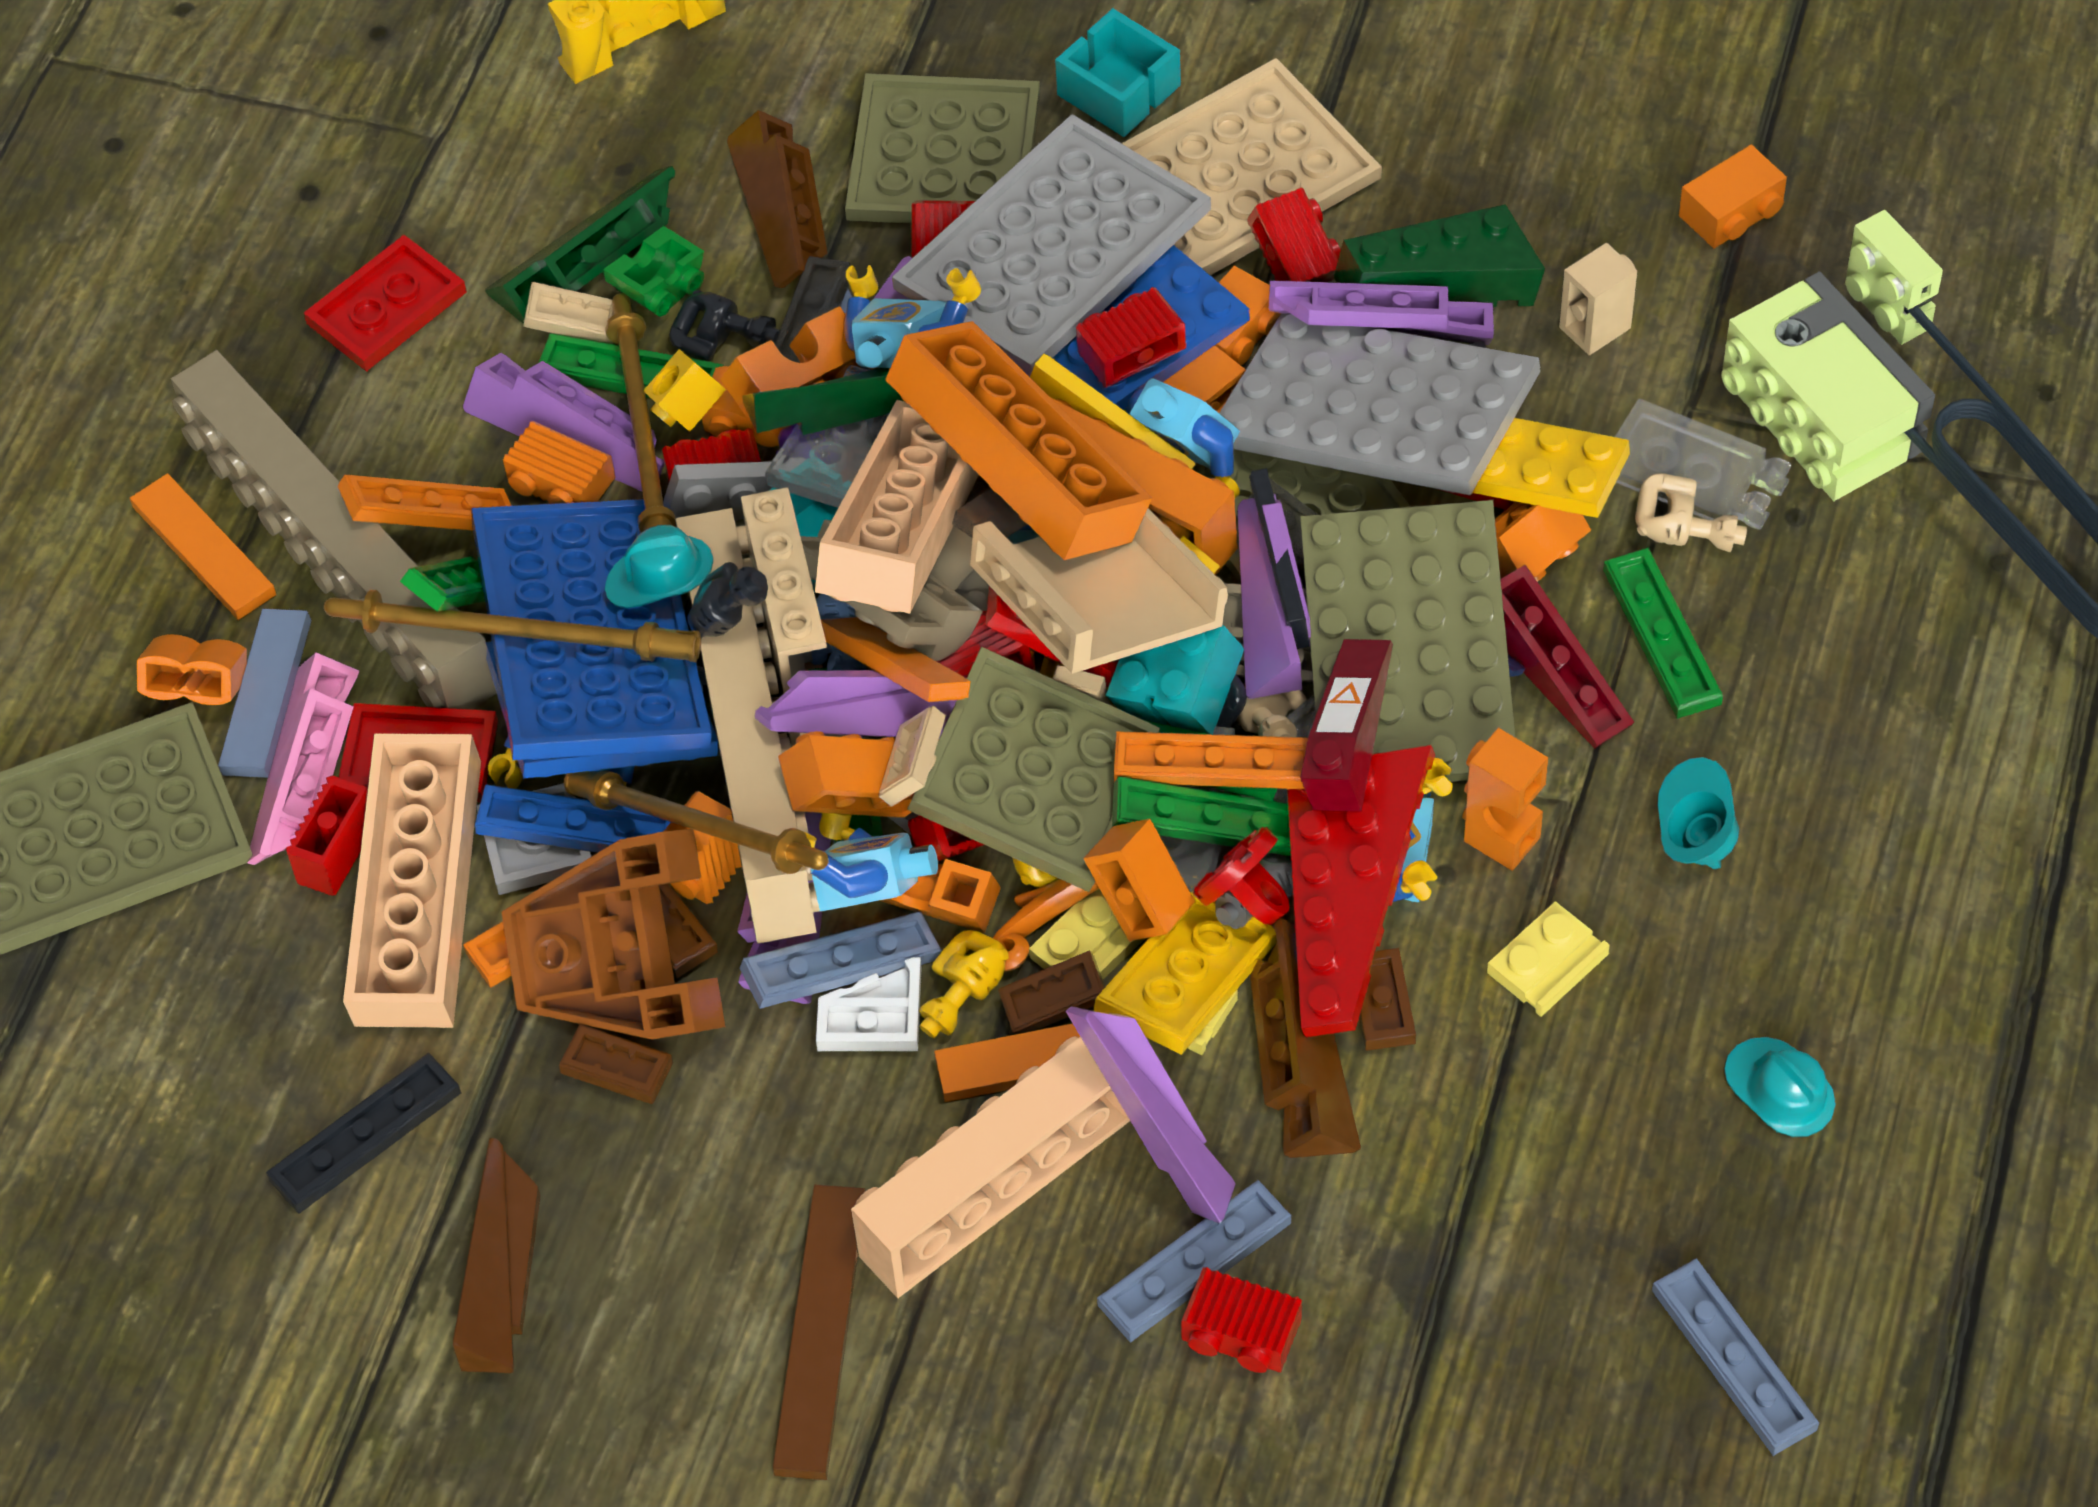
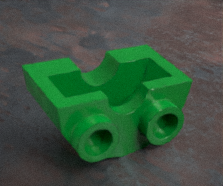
(659, 272)

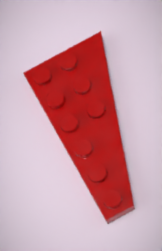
(1345, 881)

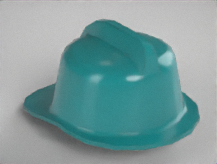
(658, 566)
(1697, 813)
(1781, 1086)

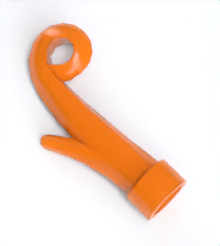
(1039, 908)

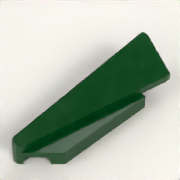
(590, 245)
(823, 404)

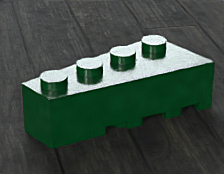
(1472, 253)

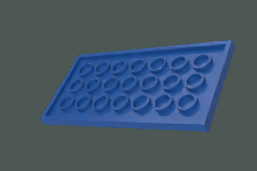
(578, 696)

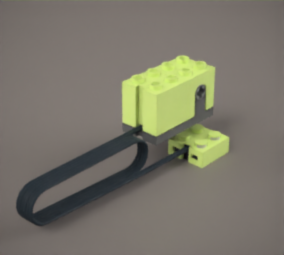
(1859, 410)

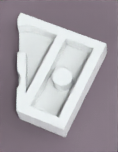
(873, 1013)

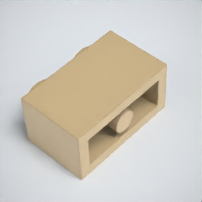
(1598, 298)

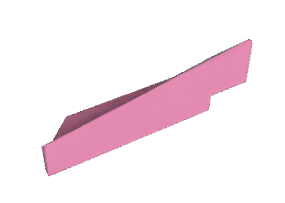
(304, 753)

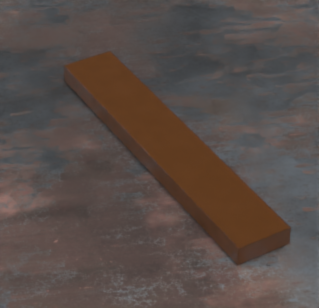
(818, 1336)

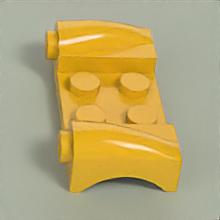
(597, 27)

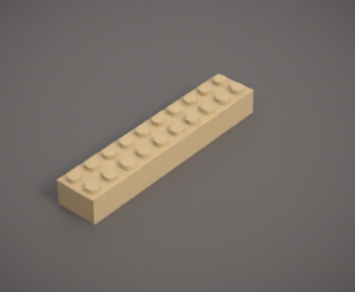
(749, 751)

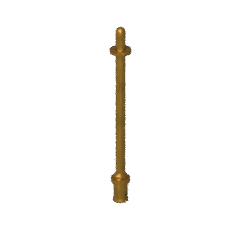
(626, 329)
(647, 641)
(607, 790)

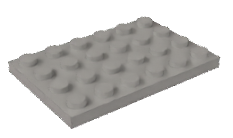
(1056, 239)
(1379, 402)

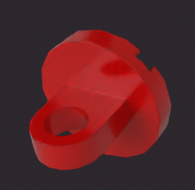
(1247, 879)

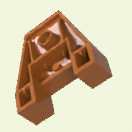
(599, 947)

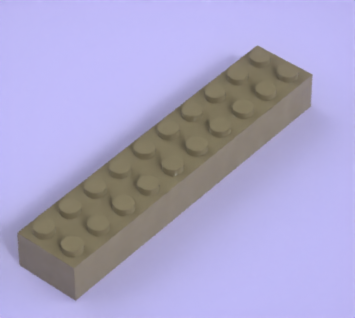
(308, 511)

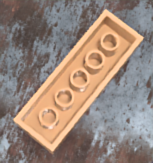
(894, 516)
(412, 881)
(985, 1167)

